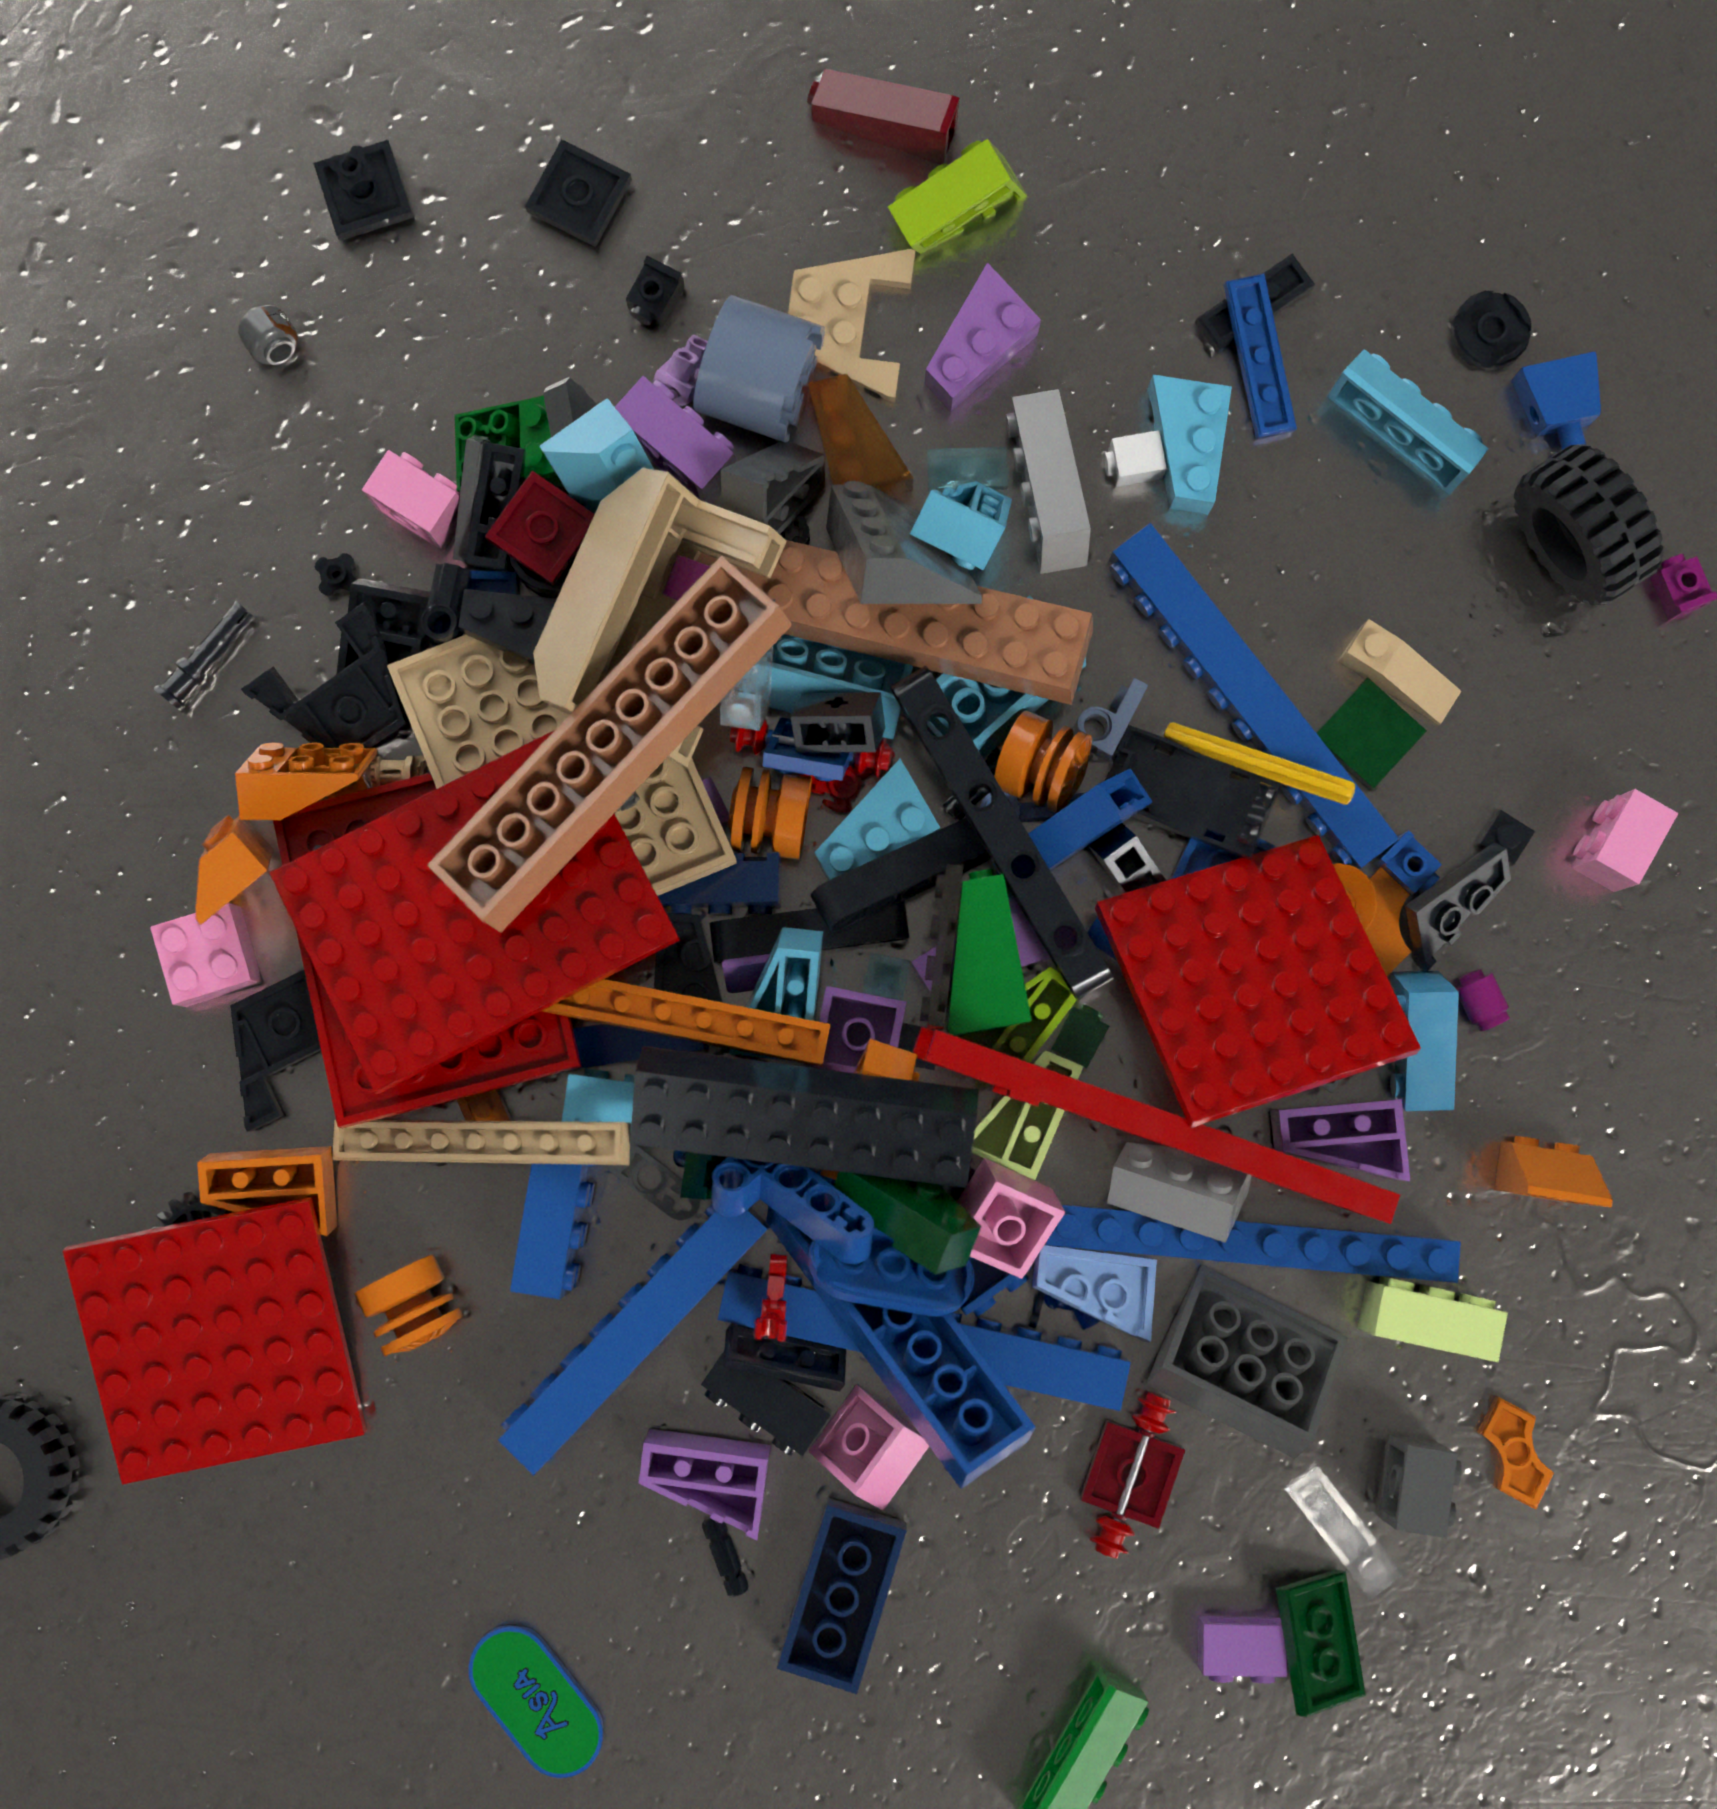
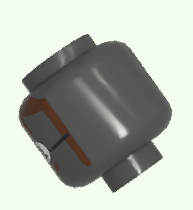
(268, 335)

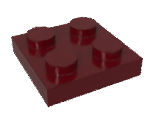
(541, 528)

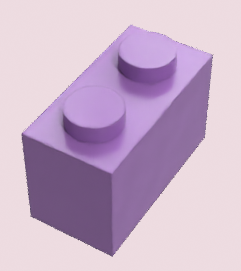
(1241, 1648)

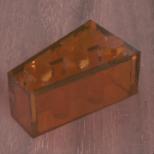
(854, 439)

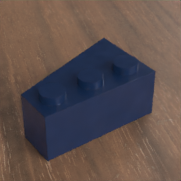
(748, 884)

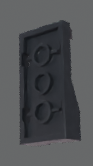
(1197, 792)

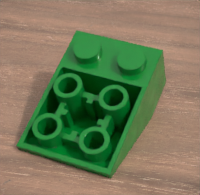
(510, 424)

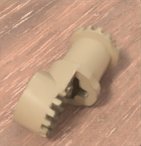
(408, 768)

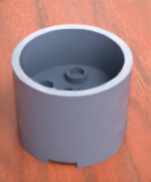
(757, 368)

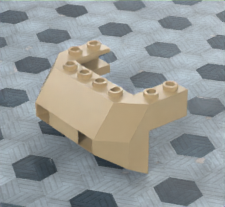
(620, 578)

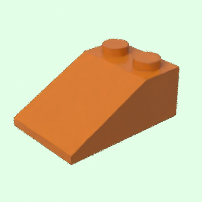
(1550, 1173)

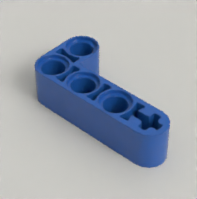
(798, 1197)

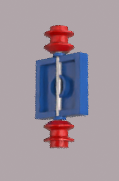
(824, 766)

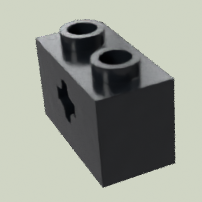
(838, 722)

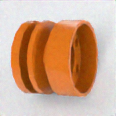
(1035, 759)
(770, 812)
(409, 1305)

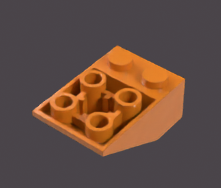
(285, 780)

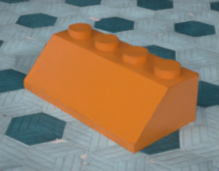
(230, 863)

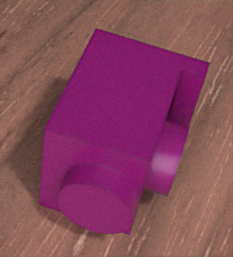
(1676, 597)

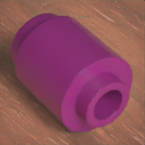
(1483, 1000)

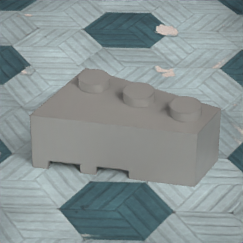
(1178, 1189)

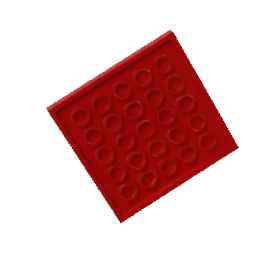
(1255, 980)
(215, 1340)

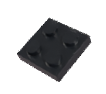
(578, 192)
(372, 206)

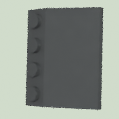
(882, 556)
(1249, 1362)

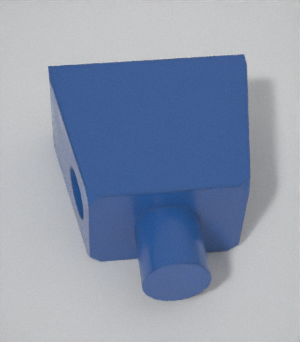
(1560, 396)

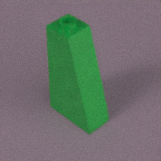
(986, 965)

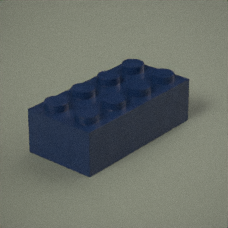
(842, 1596)

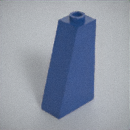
(1084, 821)

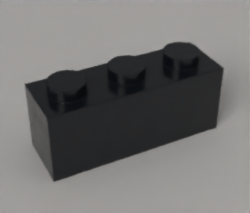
(768, 1404)

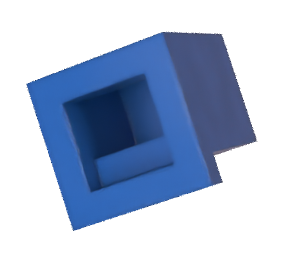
(1395, 861)

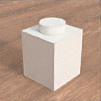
(1135, 459)

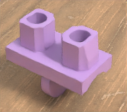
(682, 369)

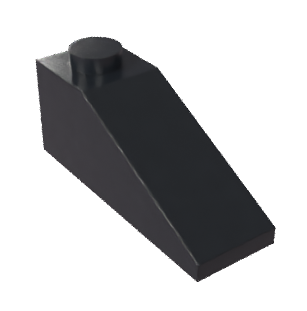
(498, 482)
(1126, 860)

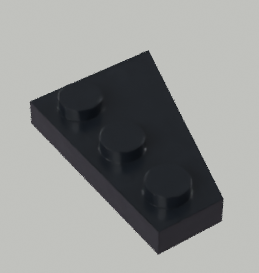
(505, 620)
(1442, 909)
(687, 964)

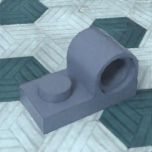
(1114, 724)

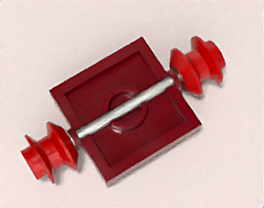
(1132, 1474)

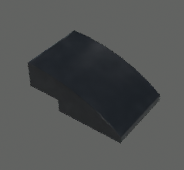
(397, 615)

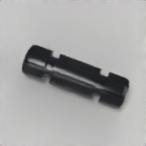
(725, 1557)

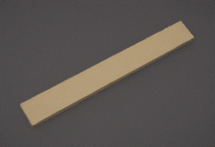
(484, 1142)

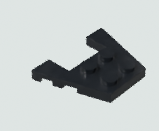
(352, 705)
(269, 1035)

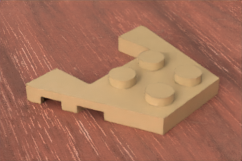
(838, 299)

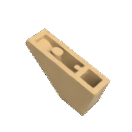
(1399, 671)

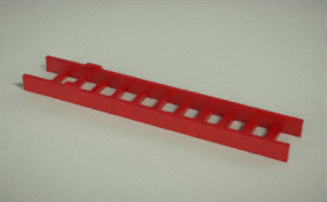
(1036, 1084)

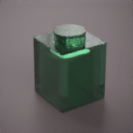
(1079, 1035)

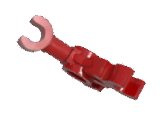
(842, 791)
(773, 1311)

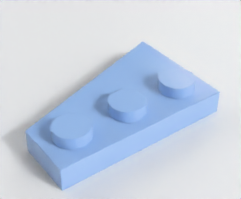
(1101, 1285)

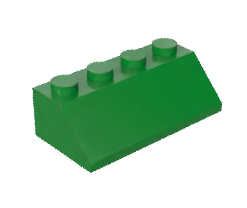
(1089, 1745)

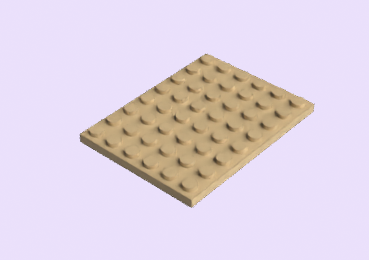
(485, 702)

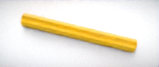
(1263, 764)

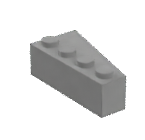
(1050, 481)

